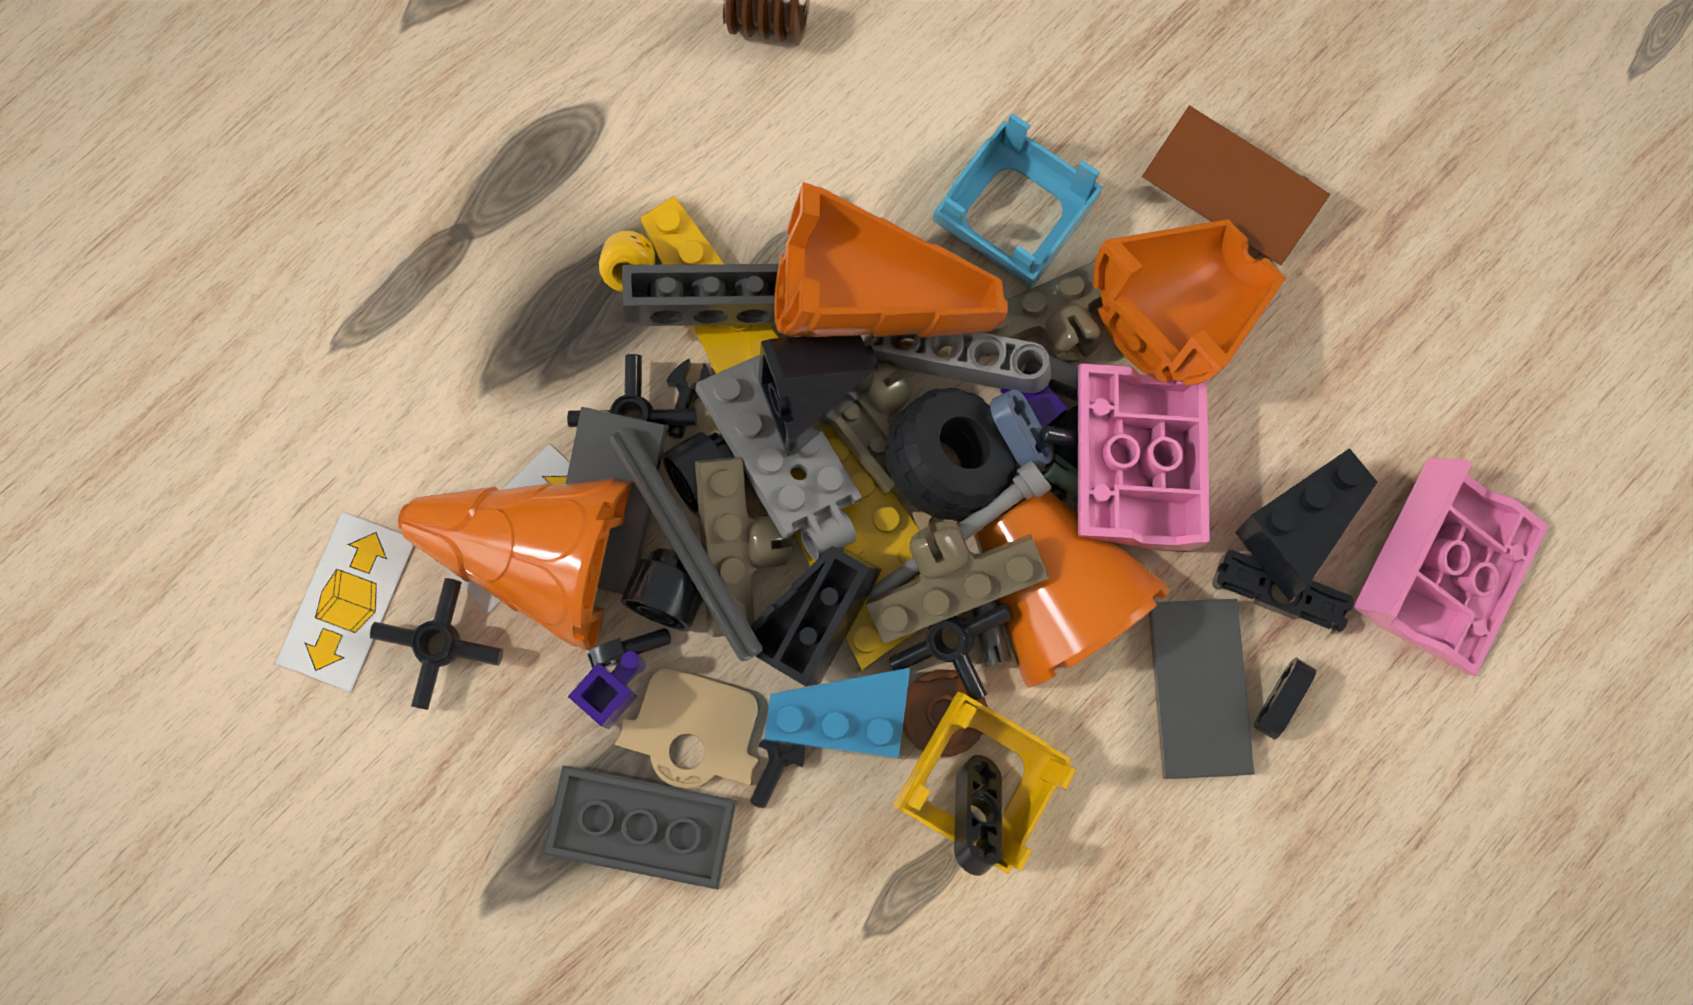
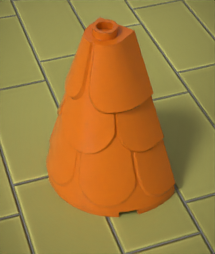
(870, 277)
(527, 546)

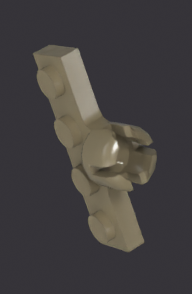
(1058, 313)
(865, 425)
(731, 537)
(953, 580)

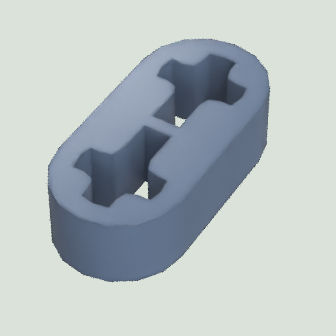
(1020, 428)

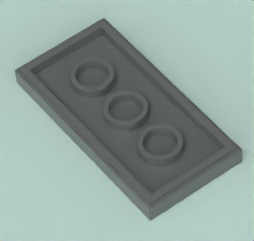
(596, 459)
(1200, 689)
(640, 827)

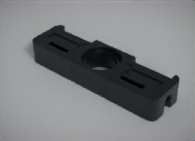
(1314, 604)

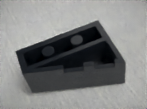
(1305, 523)
(815, 615)

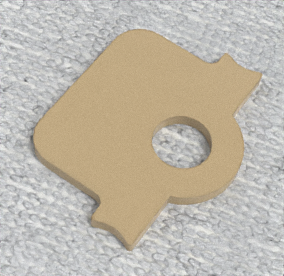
(697, 706)

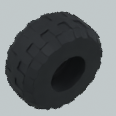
(926, 473)

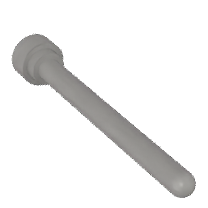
(1026, 485)

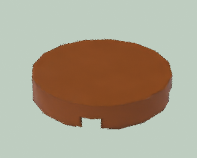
(926, 705)

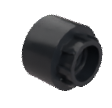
(681, 459)
(663, 591)

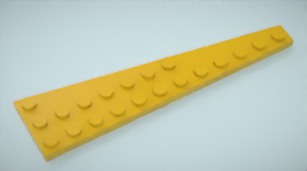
(878, 519)

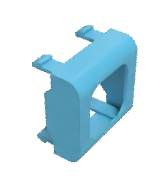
(1014, 150)

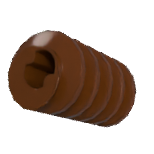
(767, 16)

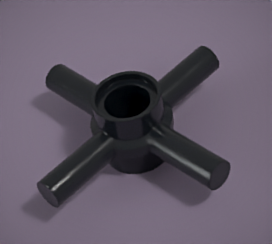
(633, 401)
(420, 637)
(959, 657)

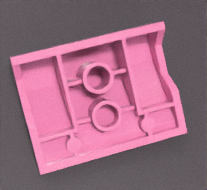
(1142, 459)
(1451, 565)

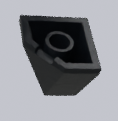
(812, 382)

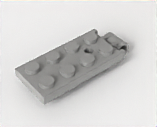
(749, 430)

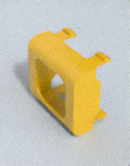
(1043, 772)

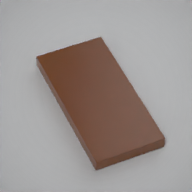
(1235, 181)

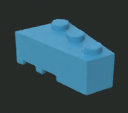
(843, 716)

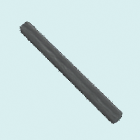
(686, 544)

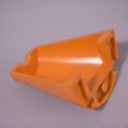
(1182, 298)
(1090, 591)

